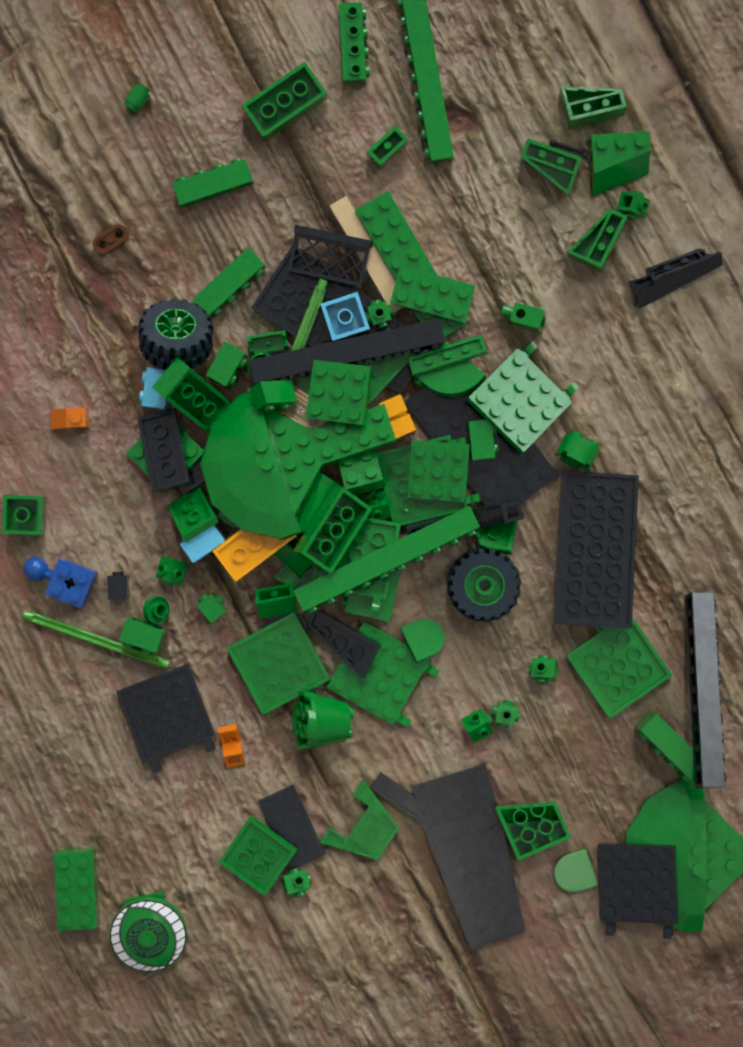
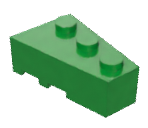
(591, 106)
(553, 164)
(599, 242)

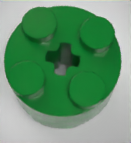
(578, 451)

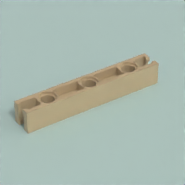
(376, 267)

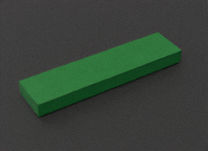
(447, 355)

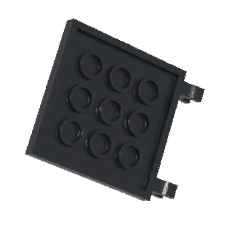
(166, 714)
(638, 885)

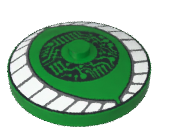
(148, 934)

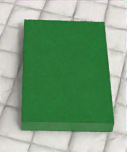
(192, 513)

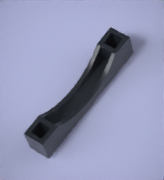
(486, 515)

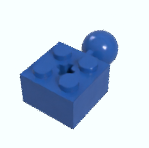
(84, 577)

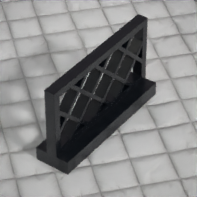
(334, 239)

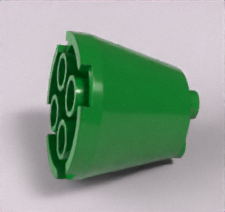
(320, 721)

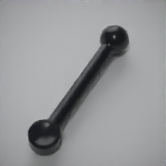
(583, 152)

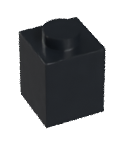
(118, 586)

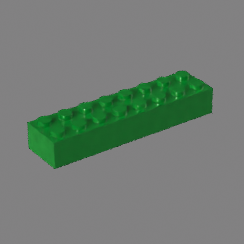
(399, 247)

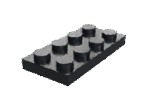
(164, 450)
(291, 822)

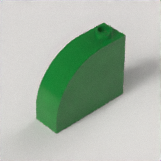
(453, 380)
(362, 605)

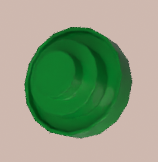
(156, 610)

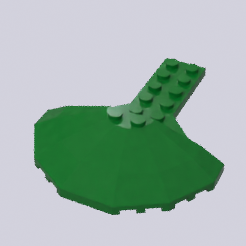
(266, 464)
(706, 847)

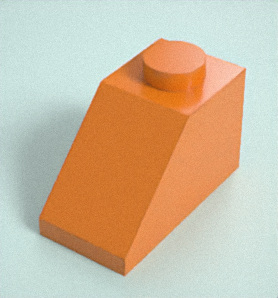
(69, 418)

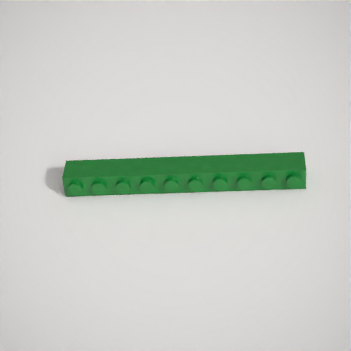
(427, 81)
(391, 557)

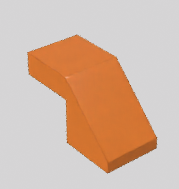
(231, 746)

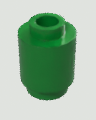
(137, 98)

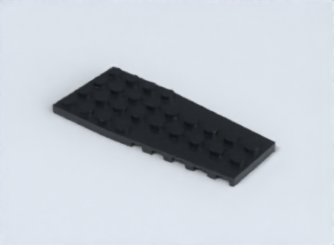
(288, 297)
(471, 853)

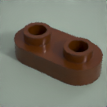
(110, 238)

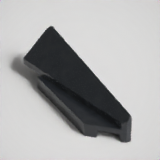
(673, 274)

